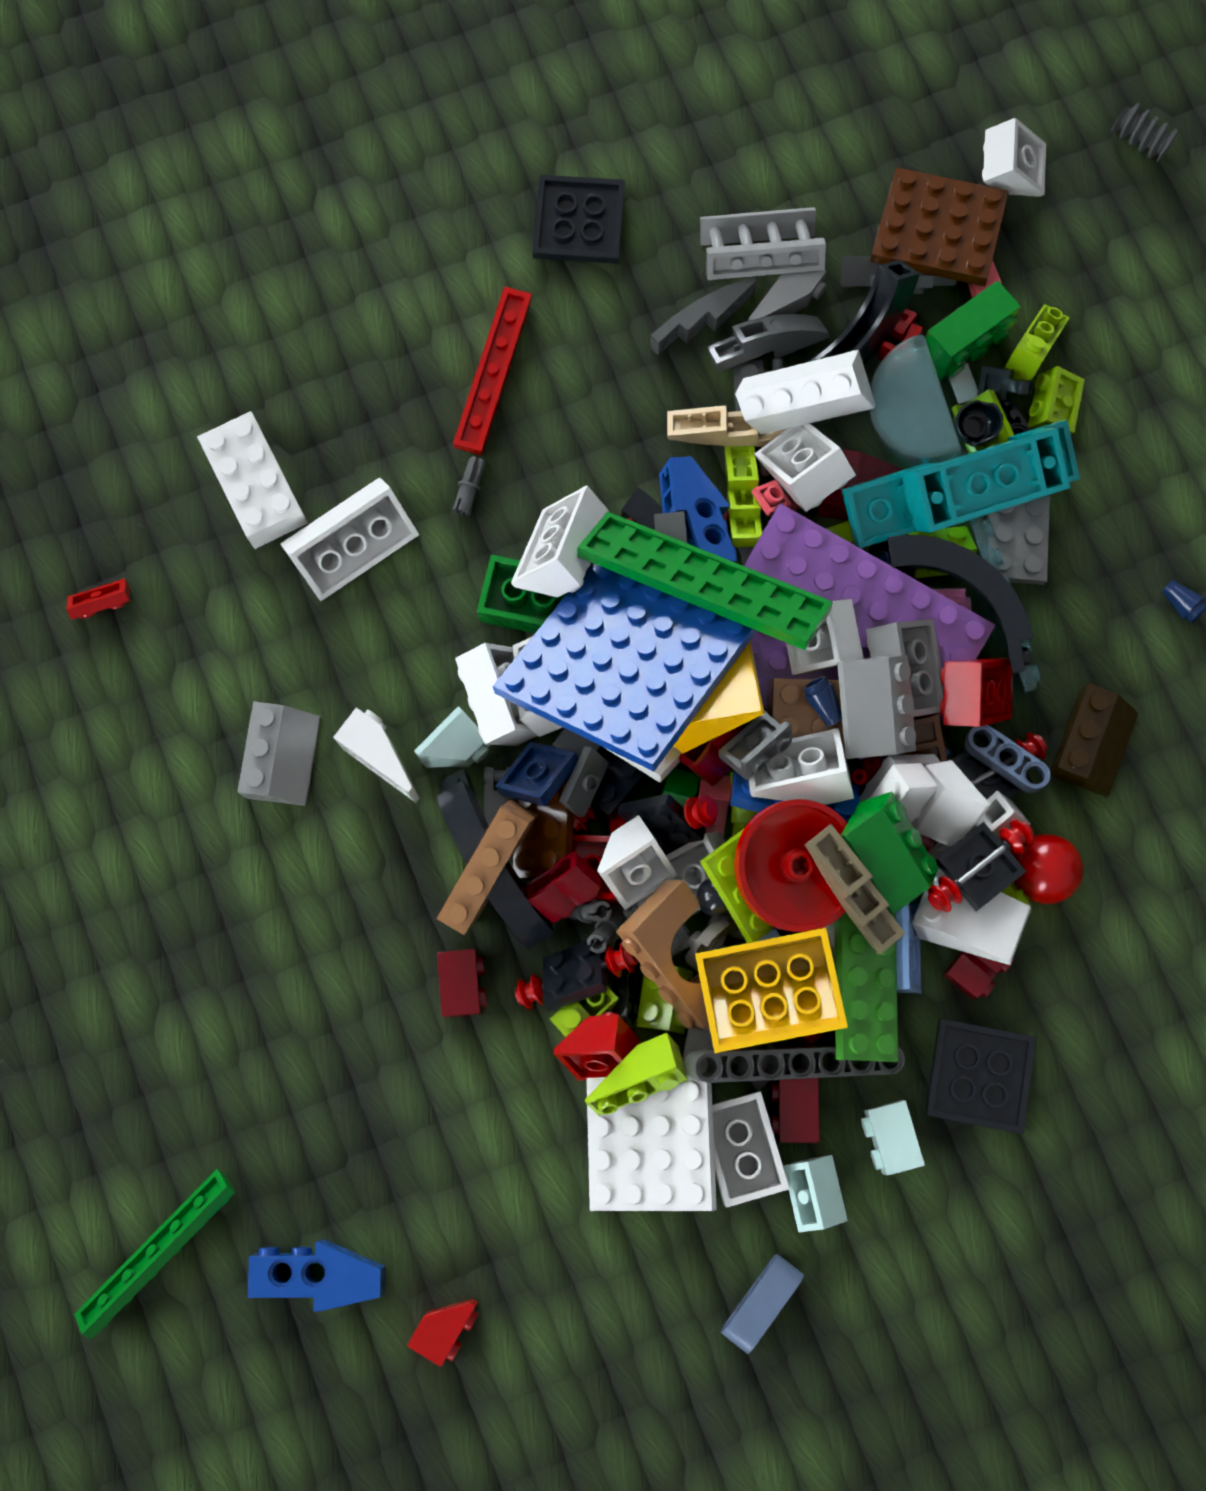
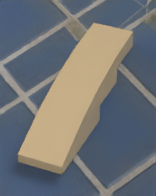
(715, 427)

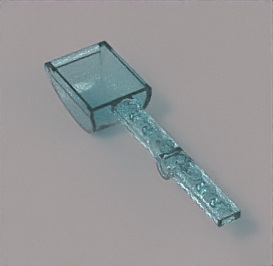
(918, 429)

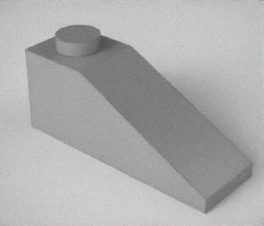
(791, 294)

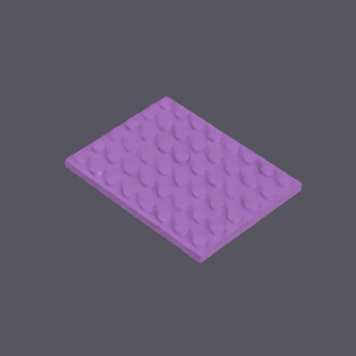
(835, 569)

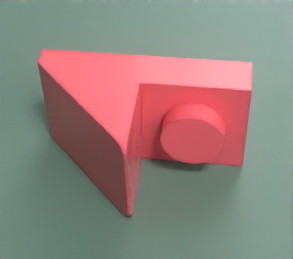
(721, 796)

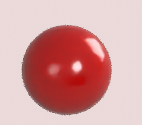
(1051, 868)

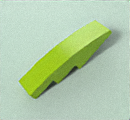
(744, 508)

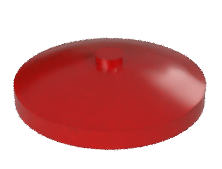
(778, 871)

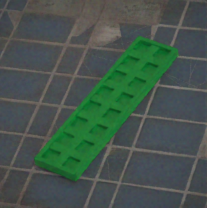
(705, 580)

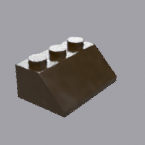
(1094, 740)

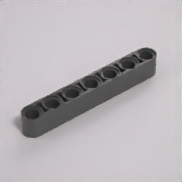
(781, 1064)

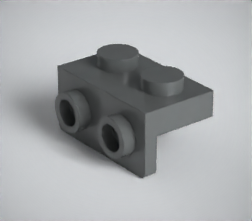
(756, 745)

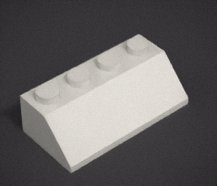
(805, 393)
(350, 538)
(551, 557)

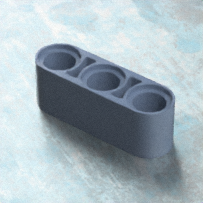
(1022, 759)
(762, 1303)

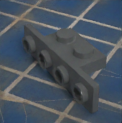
(861, 272)

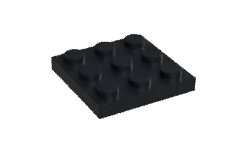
(578, 219)
(980, 1076)

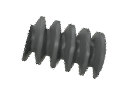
(1144, 132)

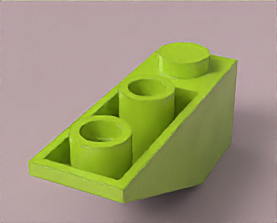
(1037, 342)
(643, 1072)

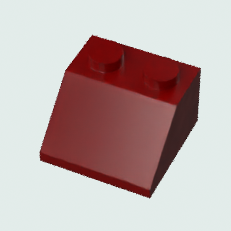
(596, 1046)

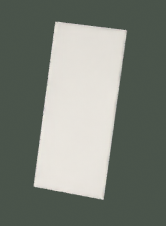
(964, 385)

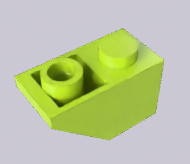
(574, 1014)

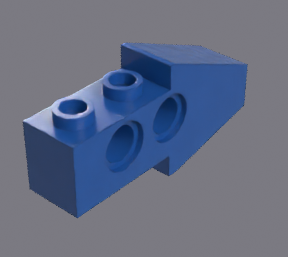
(690, 490)
(346, 1281)

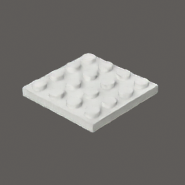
(654, 1152)

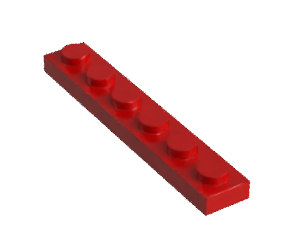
(492, 371)

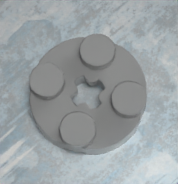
(711, 938)

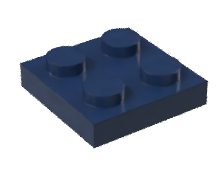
(537, 773)

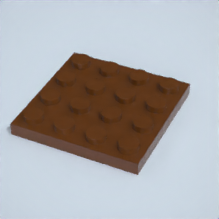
(940, 226)

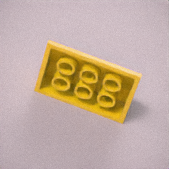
(729, 706)
(771, 990)

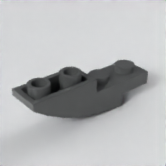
(773, 334)

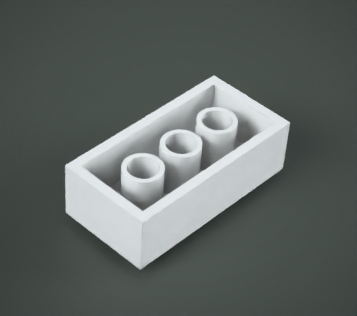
(252, 480)

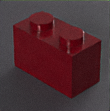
(460, 983)
(796, 1110)

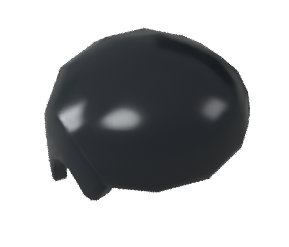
(978, 423)

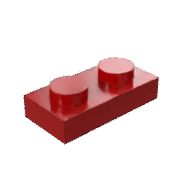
(91, 601)

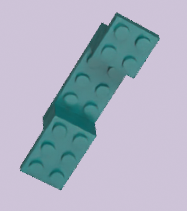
(963, 487)

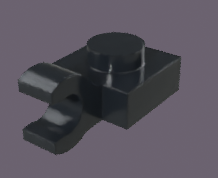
(1002, 382)

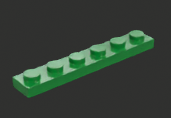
(154, 1254)

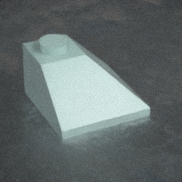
(453, 743)

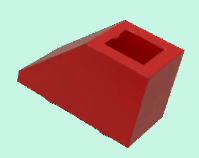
(440, 1329)

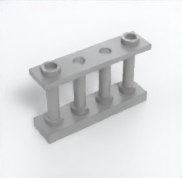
(761, 258)

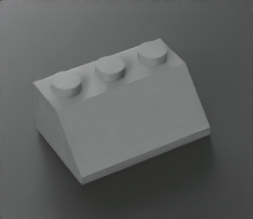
(920, 644)
(876, 706)
(279, 754)

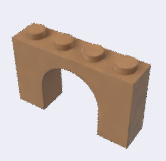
(485, 866)
(649, 938)

